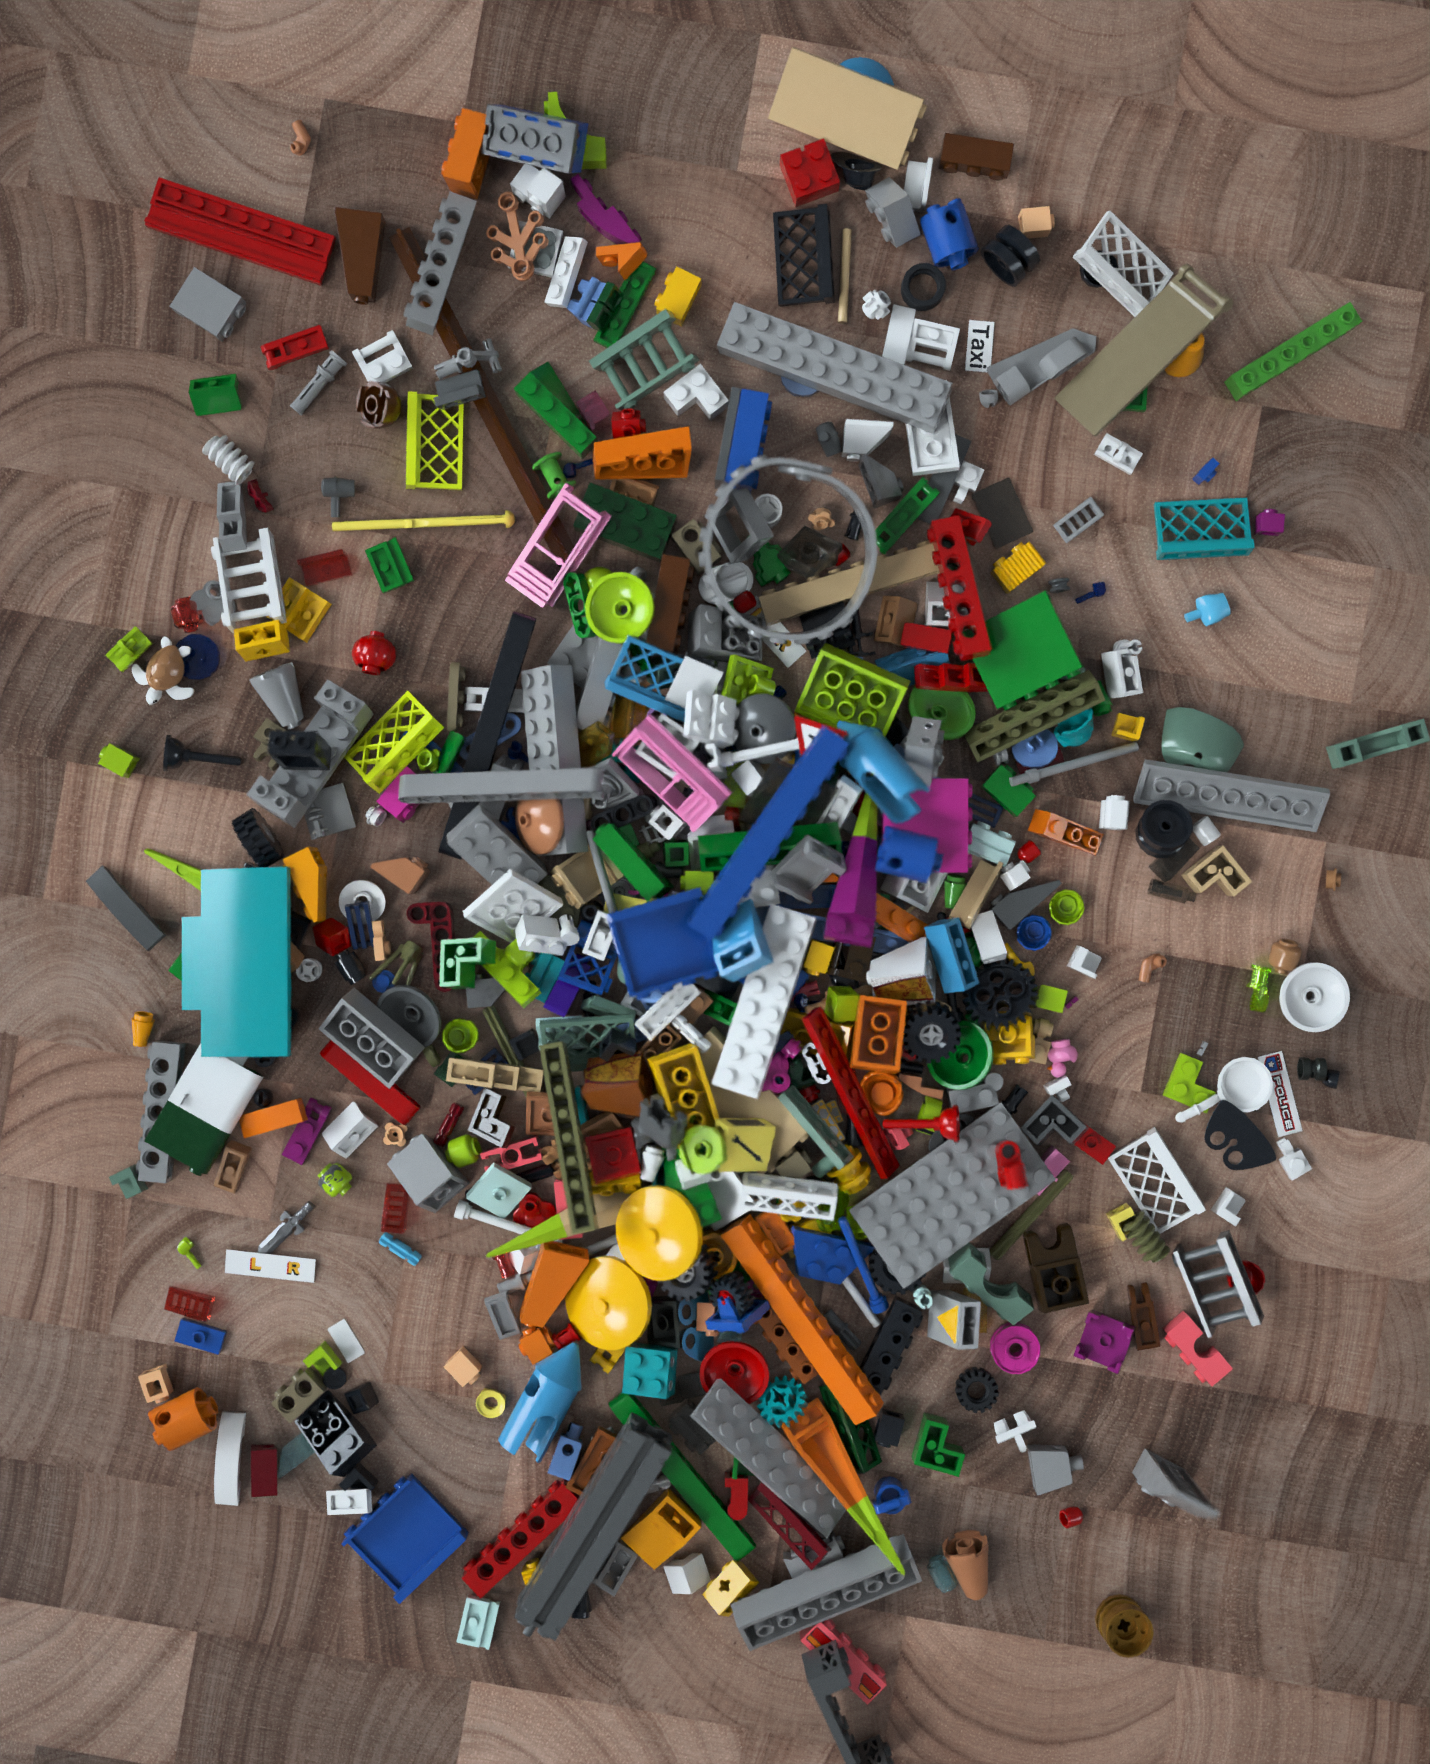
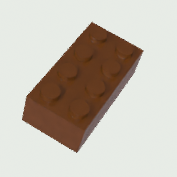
(669, 601)

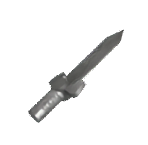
(285, 1229)

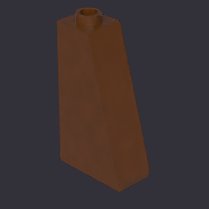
(361, 249)

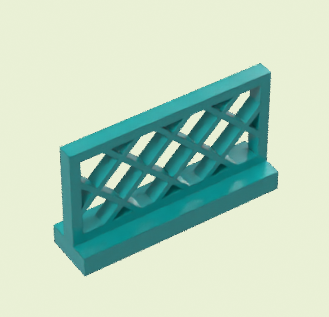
(1203, 548)

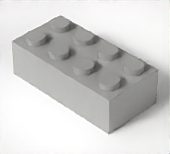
(493, 848)
(371, 1037)

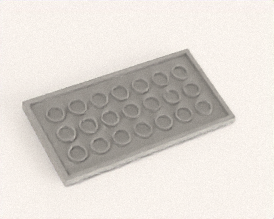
(948, 1197)

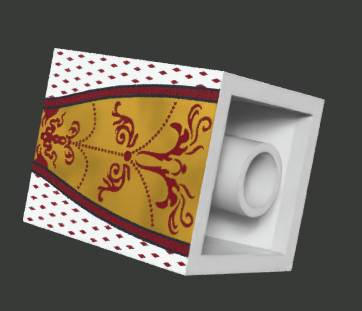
(905, 974)

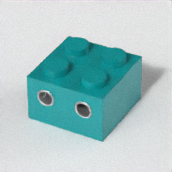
(650, 1370)

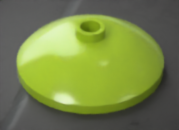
(605, 605)

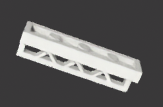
(789, 1191)

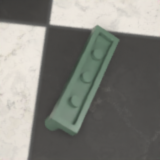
(818, 1130)

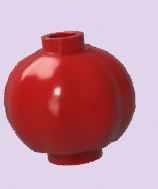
(373, 653)

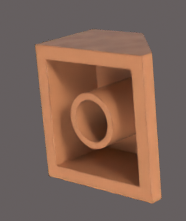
(404, 872)

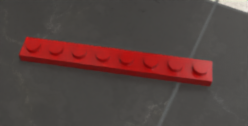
(850, 1092)

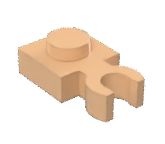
(381, 947)

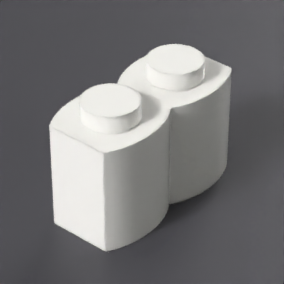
(1114, 813)

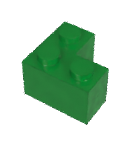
(459, 960)
(933, 1451)

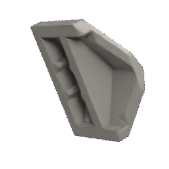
(615, 1569)

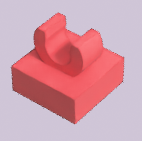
(898, 1137)

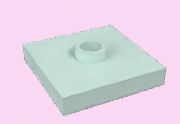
(498, 1190)

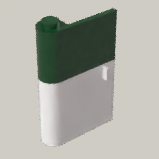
(203, 1110)

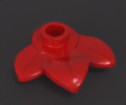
(533, 1215)

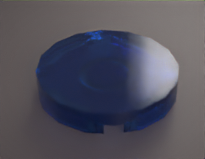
(203, 659)

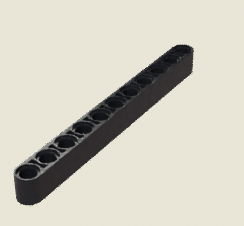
(493, 713)

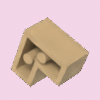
(1216, 867)

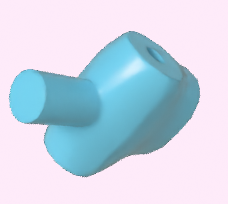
(1210, 609)

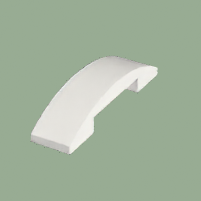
(899, 333)
(228, 1458)

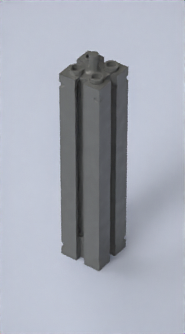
(593, 1527)

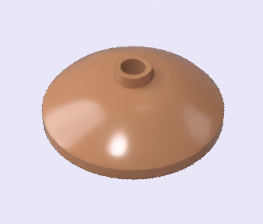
(539, 824)

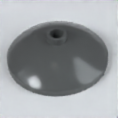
(773, 720)
(400, 1005)

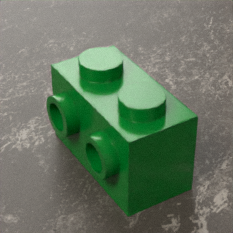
(1013, 798)

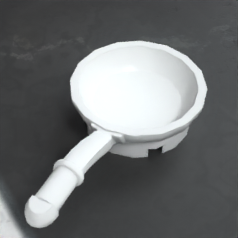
(1241, 1082)

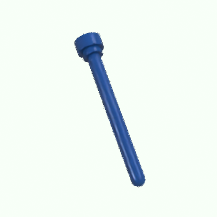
(878, 1302)

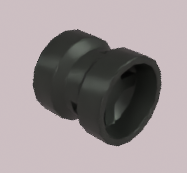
(1312, 1068)

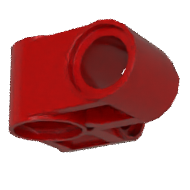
(1011, 1169)

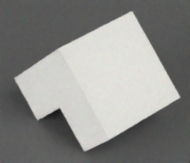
(687, 1574)

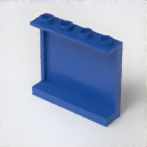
(660, 946)
(406, 1536)

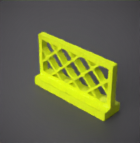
(414, 446)
(402, 751)

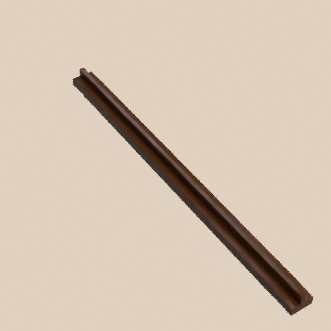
(489, 407)

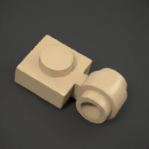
(1041, 1029)

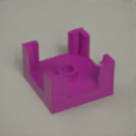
(1105, 1340)

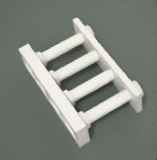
(271, 587)

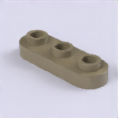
(455, 696)

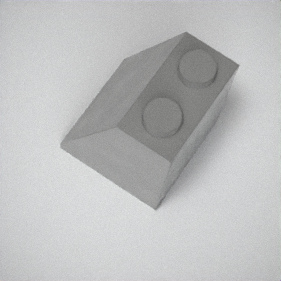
(427, 1173)

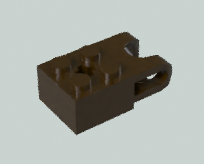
(1056, 1263)

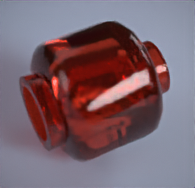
(186, 615)

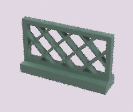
(579, 1058)

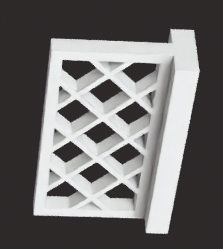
(1115, 278)
(1175, 1175)

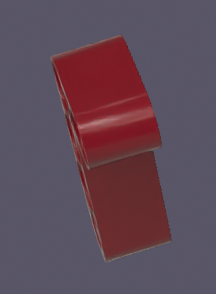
(435, 924)

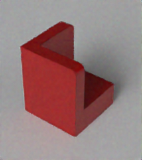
(331, 936)

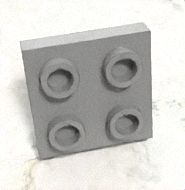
(616, 785)

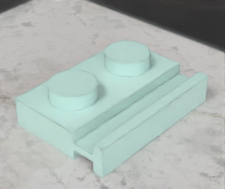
(478, 1622)

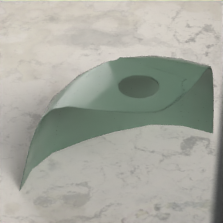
(1194, 731)

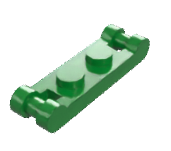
(905, 514)

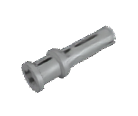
(324, 374)

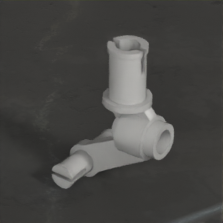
(468, 358)

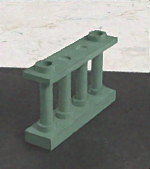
(624, 349)

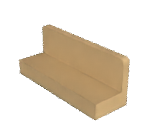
(976, 892)

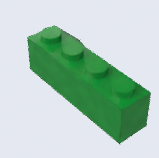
(552, 404)

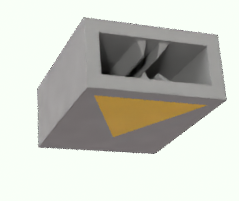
(954, 1319)

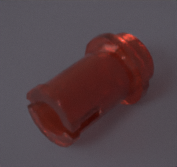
(504, 1265)

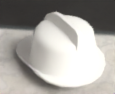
(731, 580)

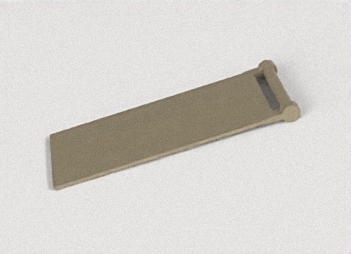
(1141, 351)

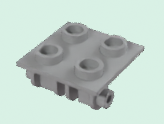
(329, 812)

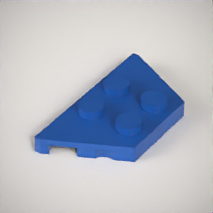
(824, 1255)

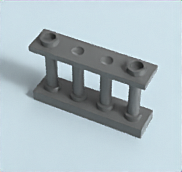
(1233, 1267)

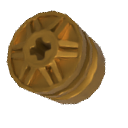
(1125, 1638)

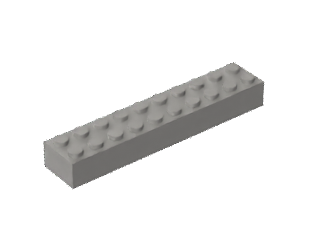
(834, 367)

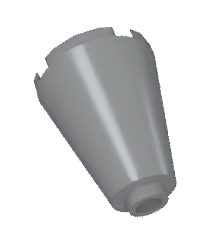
(281, 694)

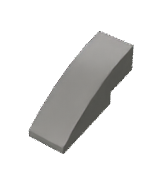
(231, 517)

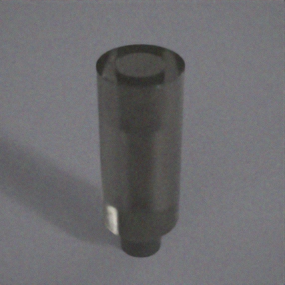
(1170, 891)

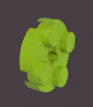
(715, 1153)

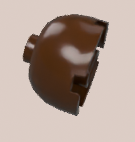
(378, 405)

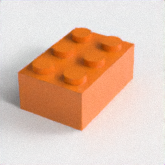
(465, 163)
(878, 1034)

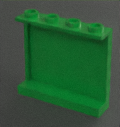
(1026, 652)

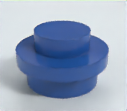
(383, 981)

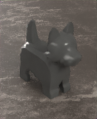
(658, 1126)

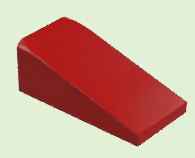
(926, 638)

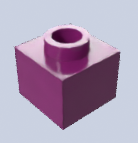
(1269, 523)

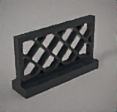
(824, 256)

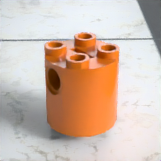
(184, 1419)

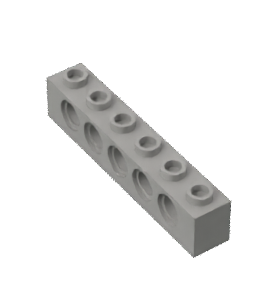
(453, 207)
(174, 1054)

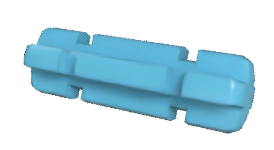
(400, 1248)

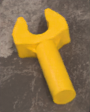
(1011, 955)

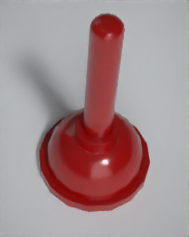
(947, 1123)

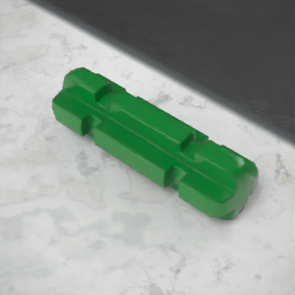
(635, 651)

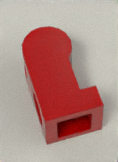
(738, 1502)

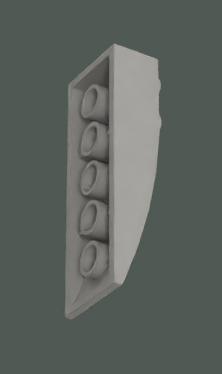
(1172, 1485)

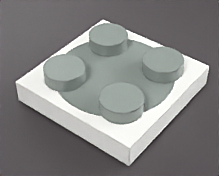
(546, 258)

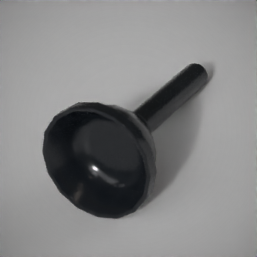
(176, 754)

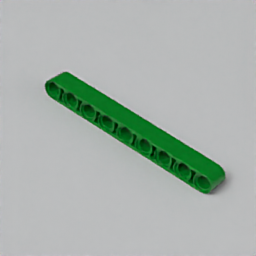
(692, 1486)

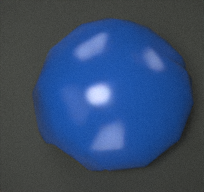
(1034, 932)

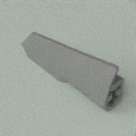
(1034, 366)

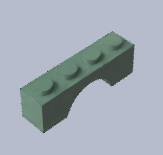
(1378, 743)
(1008, 1300)

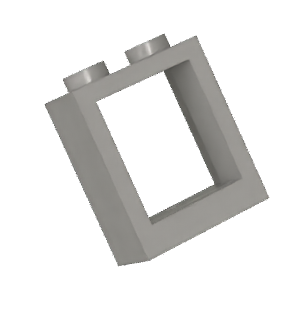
(753, 520)

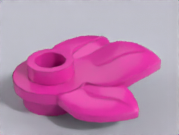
(778, 1068)

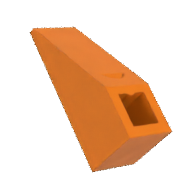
(1065, 831)

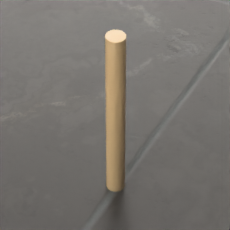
(844, 276)

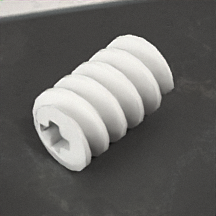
(228, 459)

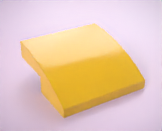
(302, 609)

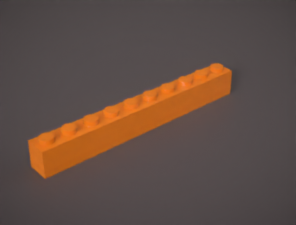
(802, 1319)

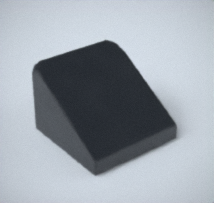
(361, 1398)

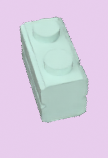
(989, 844)

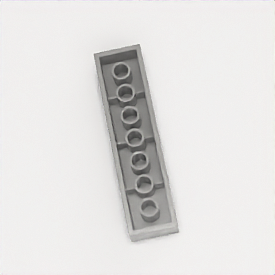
(554, 741)
(823, 1593)

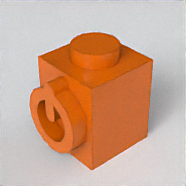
(536, 1343)

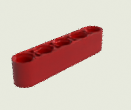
(392, 1100)

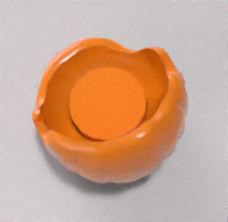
(883, 1092)

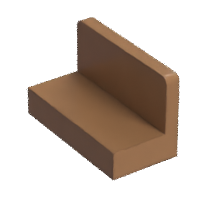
(892, 617)

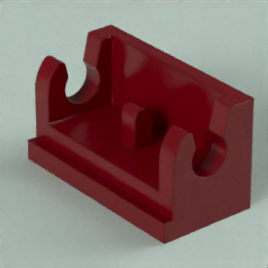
(263, 1470)

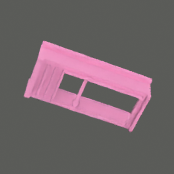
(532, 581)
(708, 789)

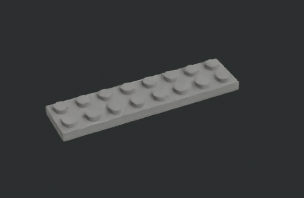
(1232, 795)
(768, 1456)

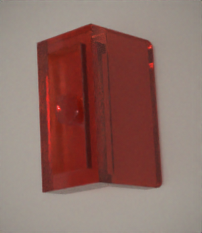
(325, 567)

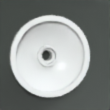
(1328, 999)

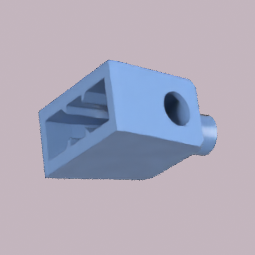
(564, 1461)

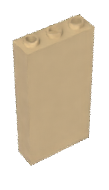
(847, 108)
(736, 1105)

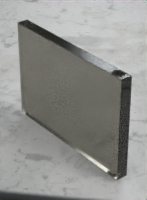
(1003, 509)

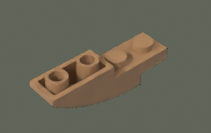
(670, 1034)

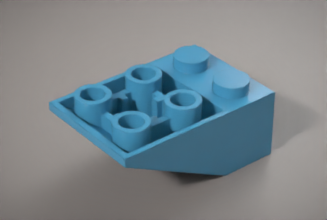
(742, 944)

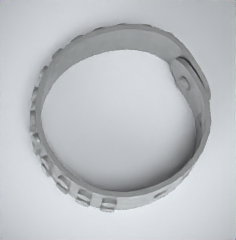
(805, 472)

